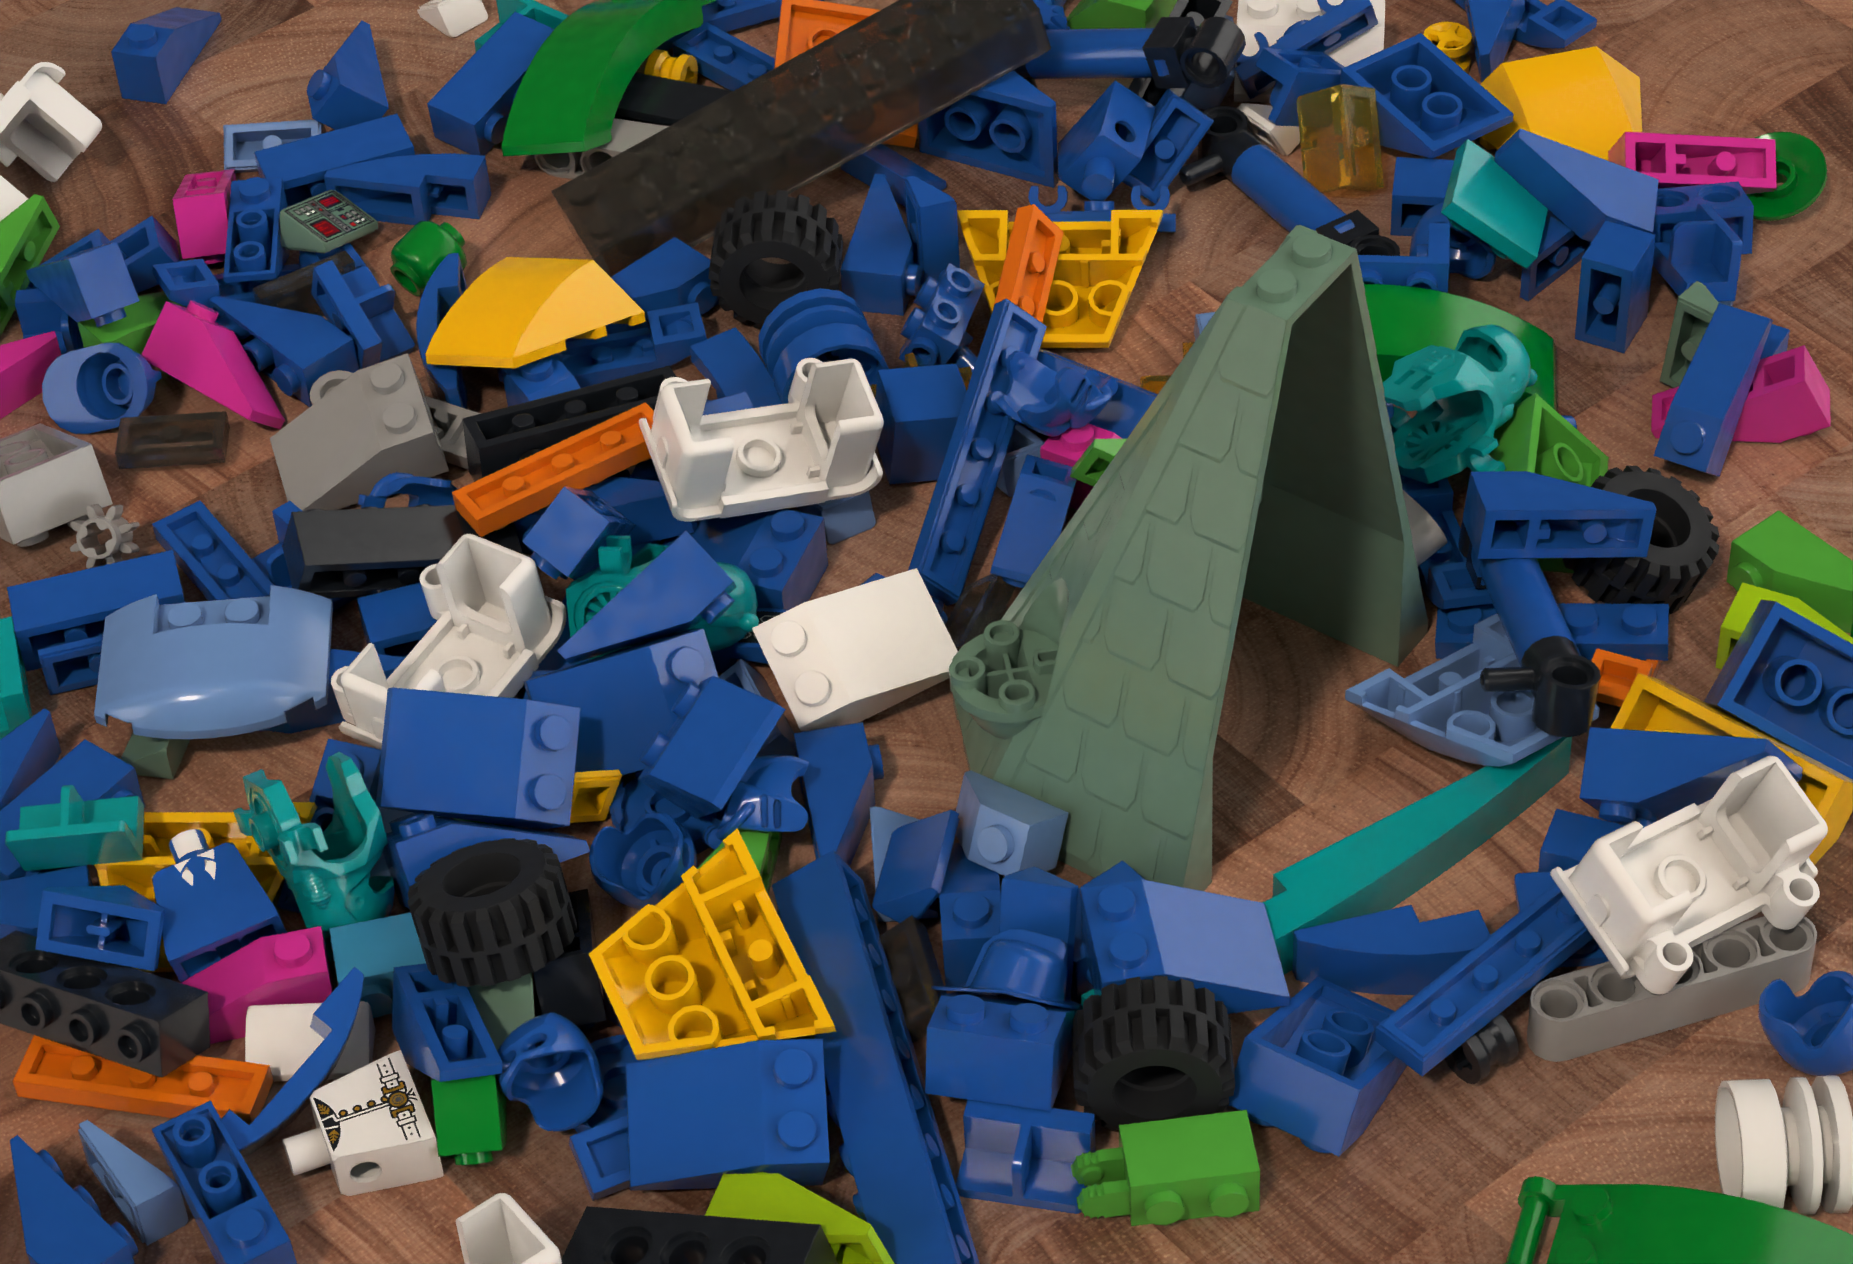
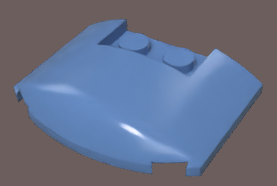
(214, 663)

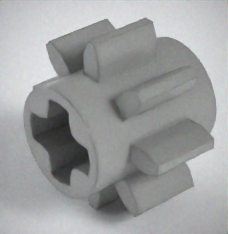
(88, 540)

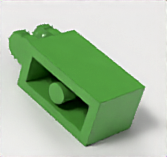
(1173, 1171)

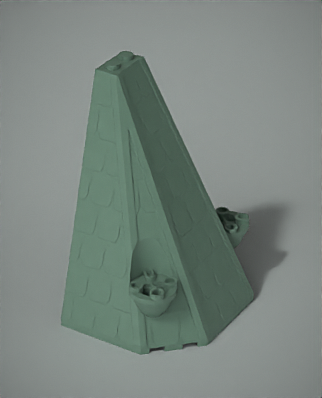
(1245, 479)

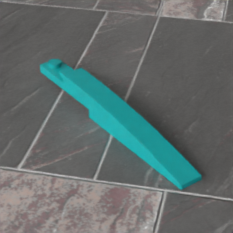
(1406, 849)

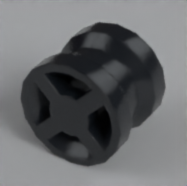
(1489, 1046)

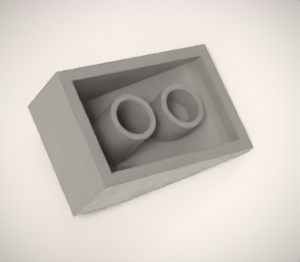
(358, 435)
(46, 483)

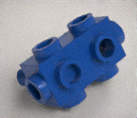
(938, 328)

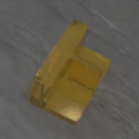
(1340, 139)

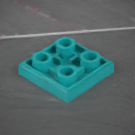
(1493, 206)

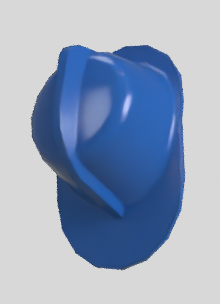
(97, 387)
(1021, 966)

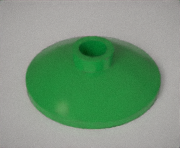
(1802, 171)

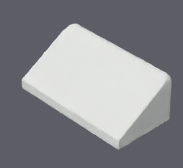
(283, 1039)

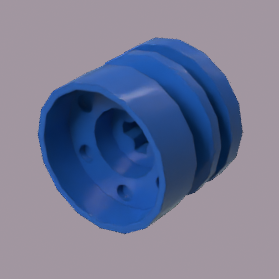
(817, 326)

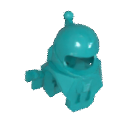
(1457, 401)
(620, 568)
(329, 867)

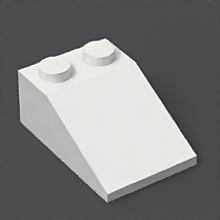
(857, 650)

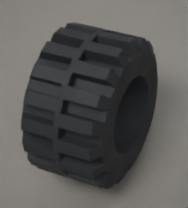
(772, 229)
(1678, 550)
(492, 912)
(1152, 1052)

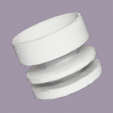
(1793, 1145)

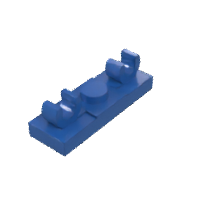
(1320, 34)
(1101, 209)

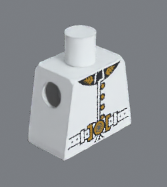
(369, 1131)

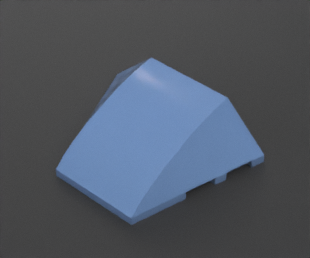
(1449, 709)

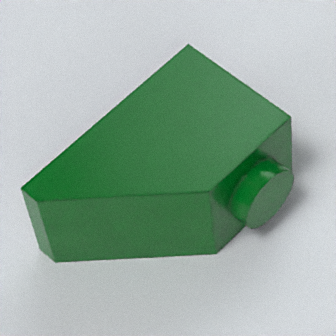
(470, 1118)

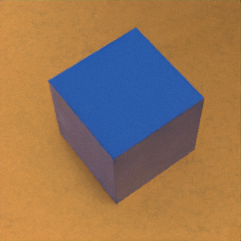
(919, 419)

